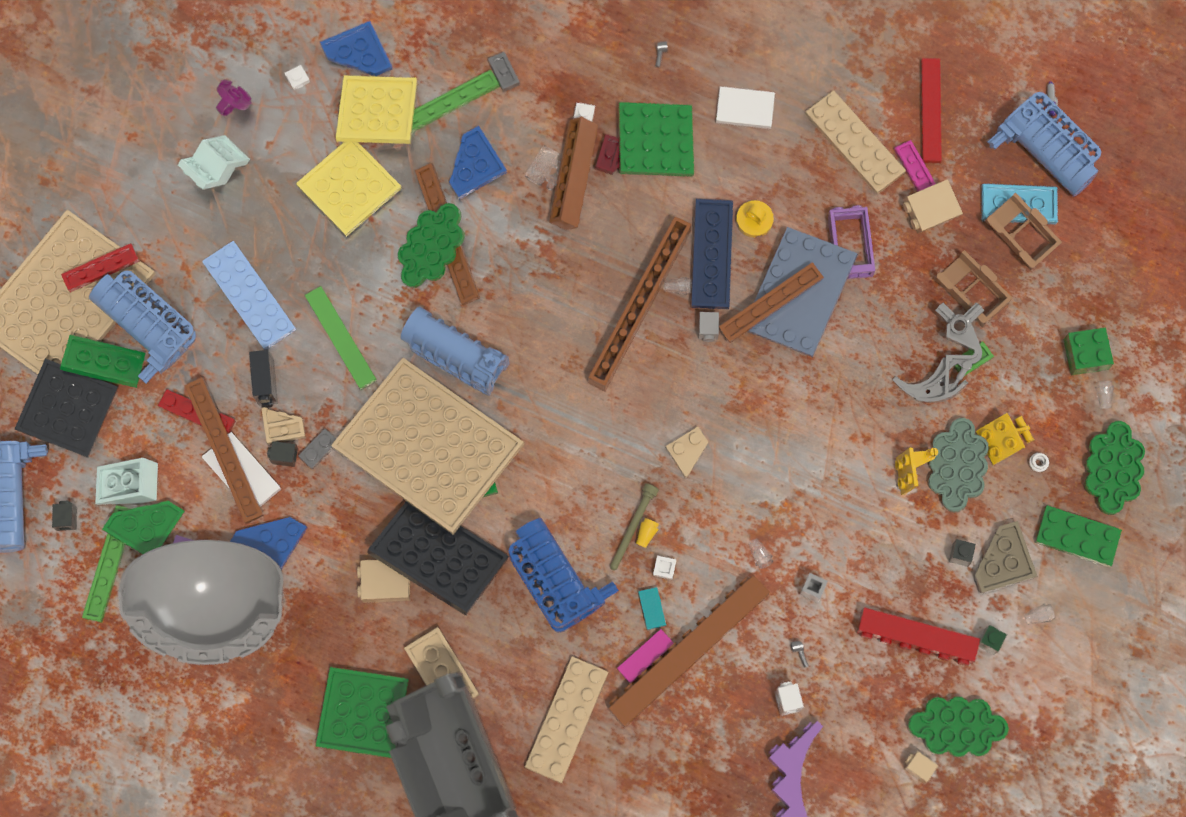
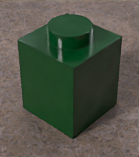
(992, 639)

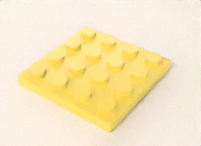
(376, 109)
(348, 186)

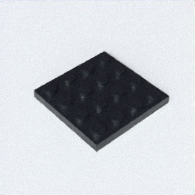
(66, 408)

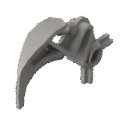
(965, 338)

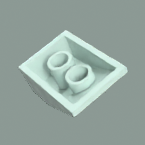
(127, 482)

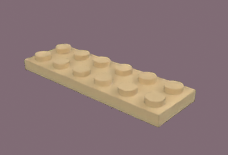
(855, 142)
(566, 720)

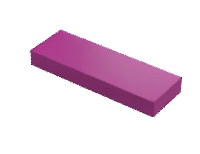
(914, 166)
(645, 656)

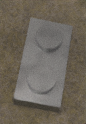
(503, 71)
(317, 449)

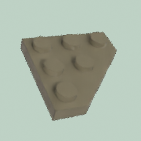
(1005, 560)

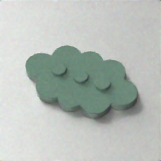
(958, 465)

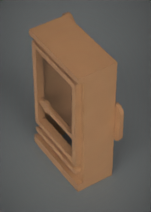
(1007, 213)
(958, 270)

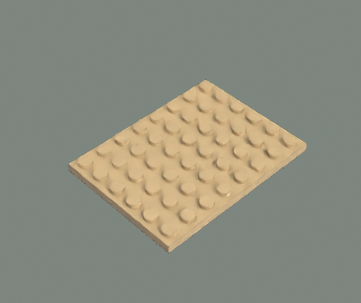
(36, 304)
(428, 445)

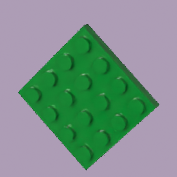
(656, 139)
(357, 711)

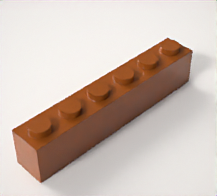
(573, 173)

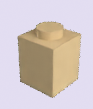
(920, 766)

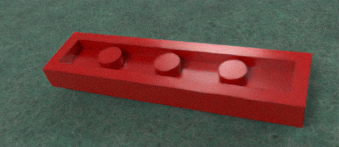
(99, 267)
(184, 408)

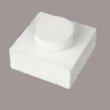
(297, 77)
(585, 111)
(664, 567)

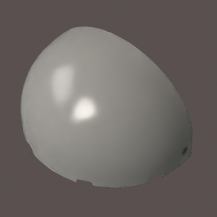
(202, 600)

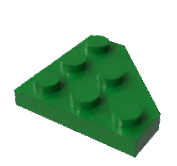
(144, 526)

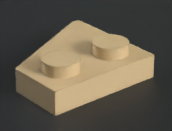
(282, 427)
(687, 450)

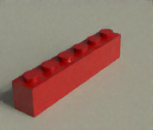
(918, 636)

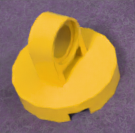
(754, 218)

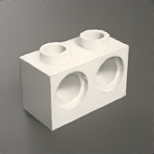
(788, 698)

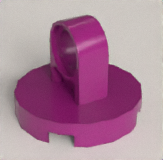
(231, 98)

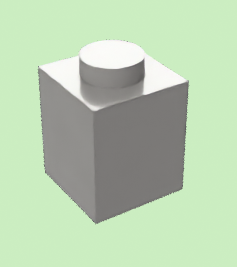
(708, 326)
(813, 587)

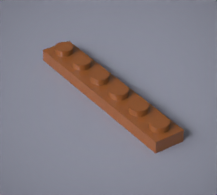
(771, 302)

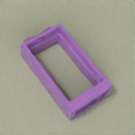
(855, 212)

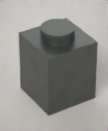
(283, 454)
(64, 516)
(962, 553)

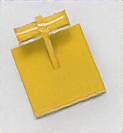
(1004, 438)
(906, 465)

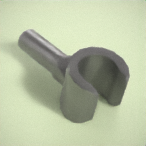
(661, 47)
(797, 646)

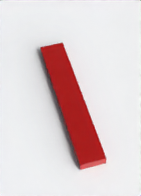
(931, 110)

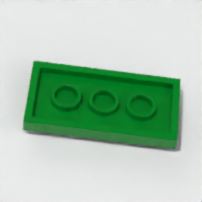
(102, 361)
(1078, 536)

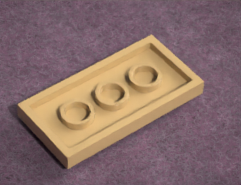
(435, 659)

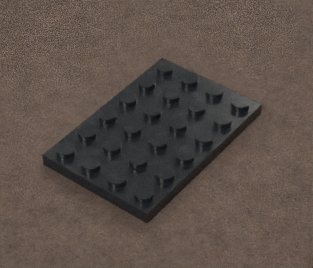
(442, 563)

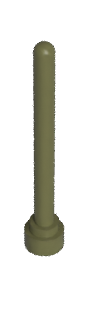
(649, 492)

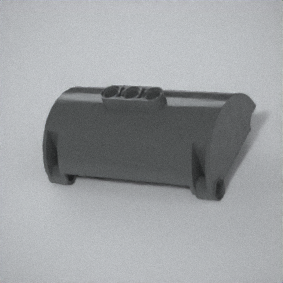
(446, 754)

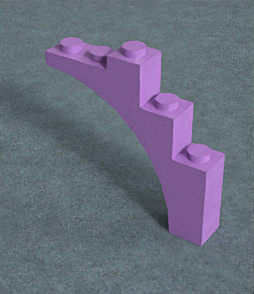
(790, 764)

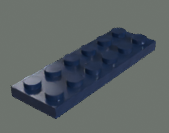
(712, 254)

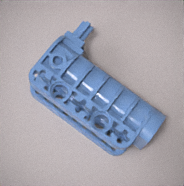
(1050, 142)
(143, 321)
(453, 351)
(12, 459)

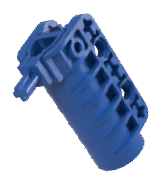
(555, 576)

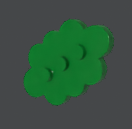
(431, 245)
(1114, 468)
(958, 726)

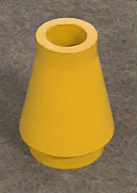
(646, 532)

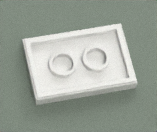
(745, 107)

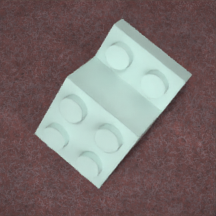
(213, 162)

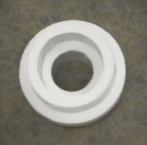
(1044, 460)

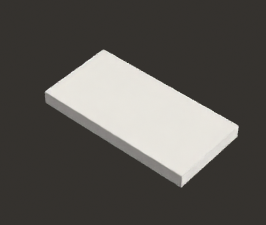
(260, 481)

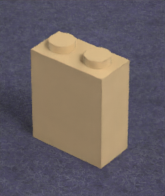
(932, 206)
(381, 583)

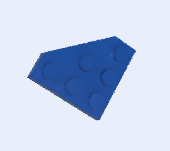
(358, 49)
(475, 164)
(273, 538)

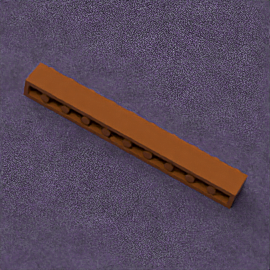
(639, 304)
(688, 651)

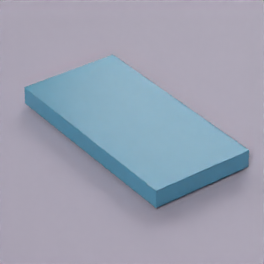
(1036, 197)

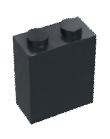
(263, 378)

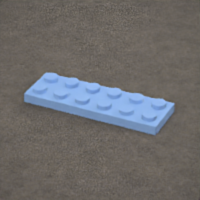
(249, 295)

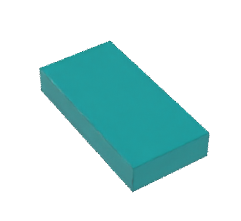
(652, 608)

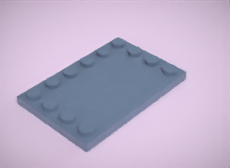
(805, 318)

